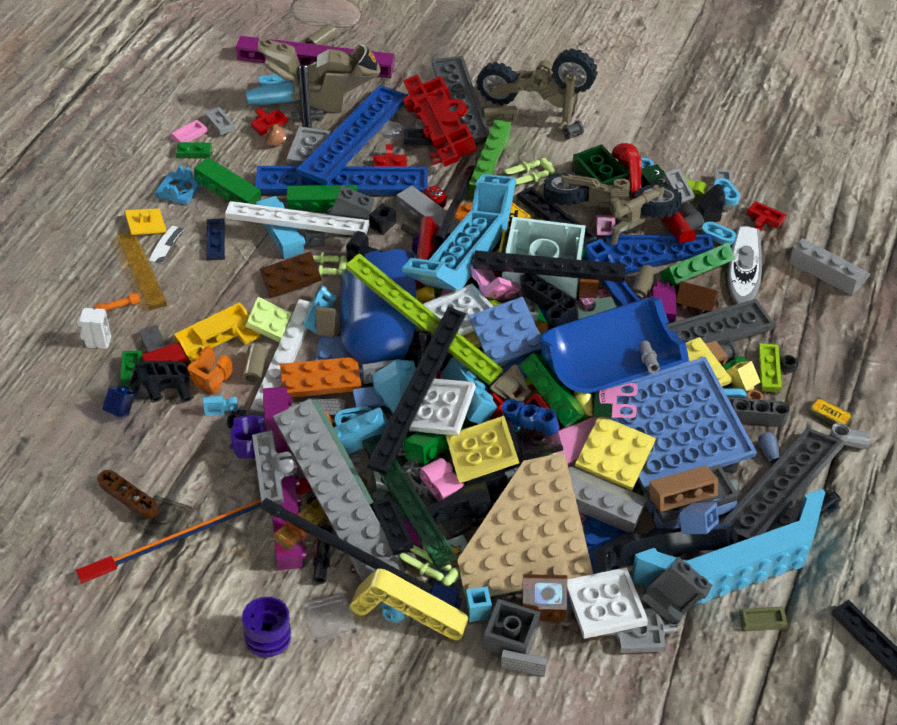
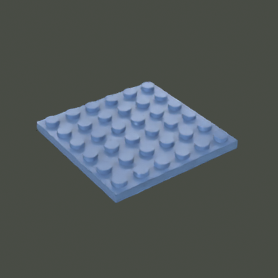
(687, 417)

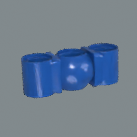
(531, 417)

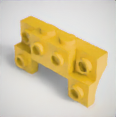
(215, 331)

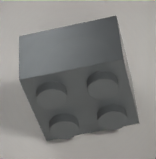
(511, 628)

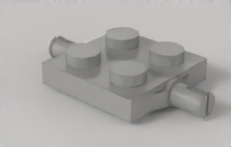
(645, 638)

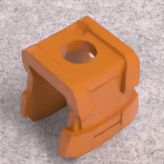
(210, 382)

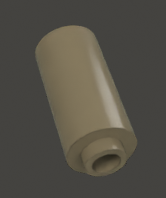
(323, 35)
(644, 281)
(254, 364)

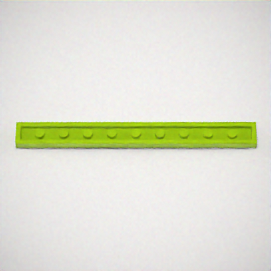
(422, 317)

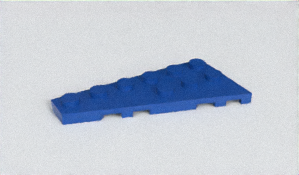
(654, 249)

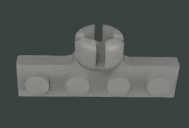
(271, 466)

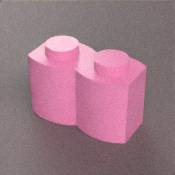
(440, 479)

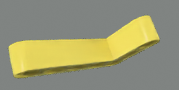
(410, 600)

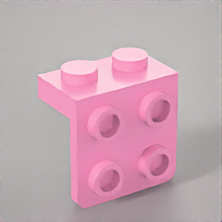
(494, 287)

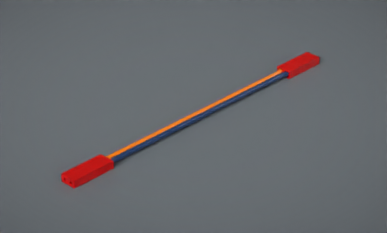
(110, 564)

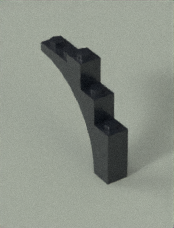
(475, 495)

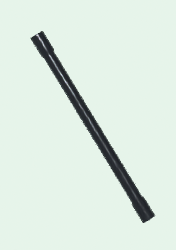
(441, 233)
(279, 512)

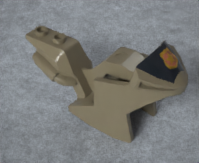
(326, 71)

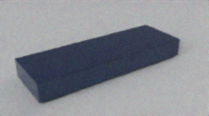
(215, 239)

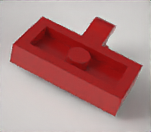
(264, 121)
(389, 159)
(765, 215)

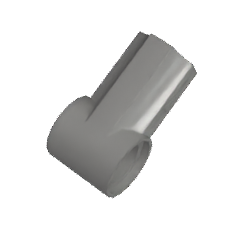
(849, 436)

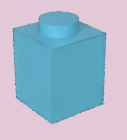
(478, 604)

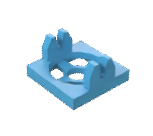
(182, 197)

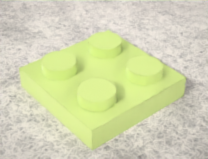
(268, 319)

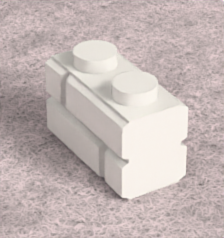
(94, 328)

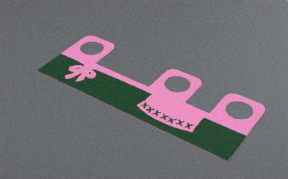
(606, 402)

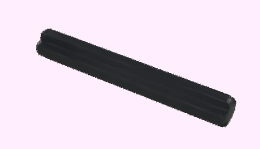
(304, 96)

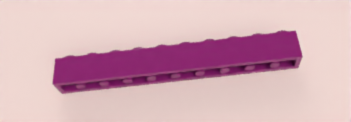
(307, 53)
(276, 401)

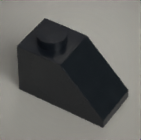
(711, 204)

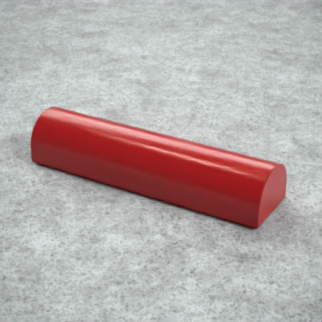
(679, 228)
(426, 245)

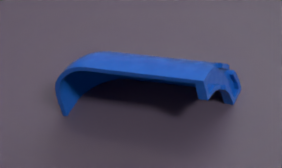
(369, 324)
(604, 346)

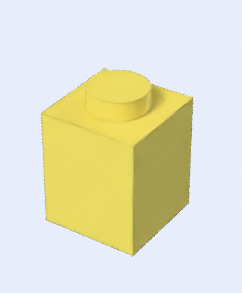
(743, 376)

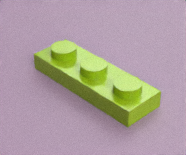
(769, 367)

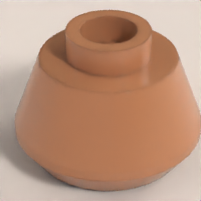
(275, 135)

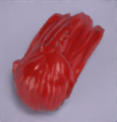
(629, 157)

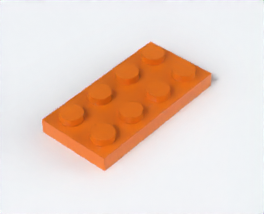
(320, 376)

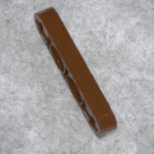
(127, 494)

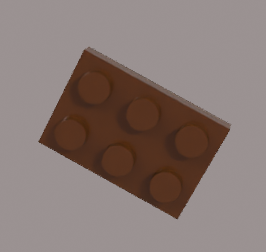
(290, 274)

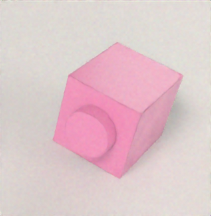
(604, 224)

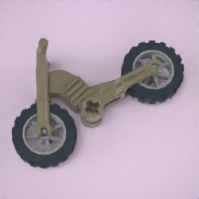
(559, 87)
(584, 191)

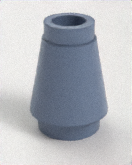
(769, 447)

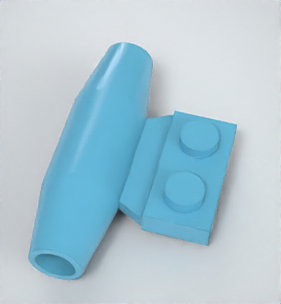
(271, 91)

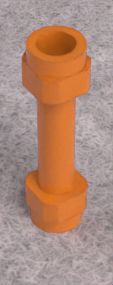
(133, 299)

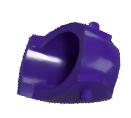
(242, 434)

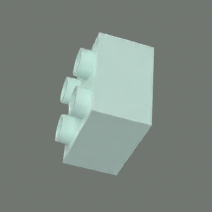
(546, 240)

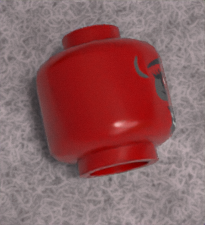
(436, 195)

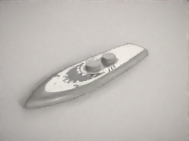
(746, 270)

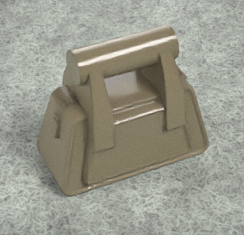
(509, 384)

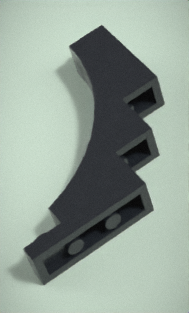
(668, 541)

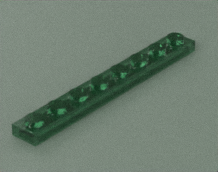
(414, 510)

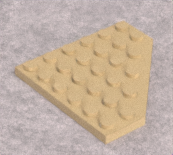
(528, 531)

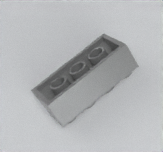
(828, 267)
(606, 500)

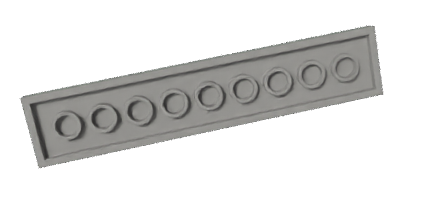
(334, 485)

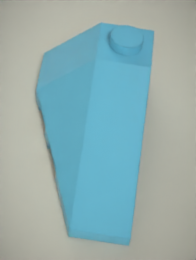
(392, 382)

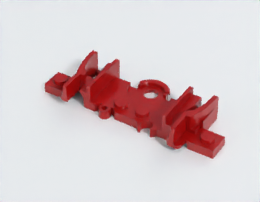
(432, 105)

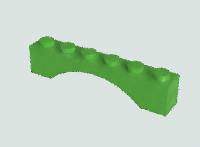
(495, 144)

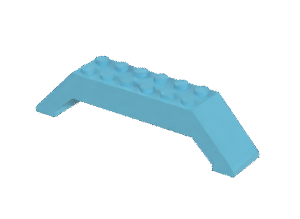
(477, 231)
(747, 560)

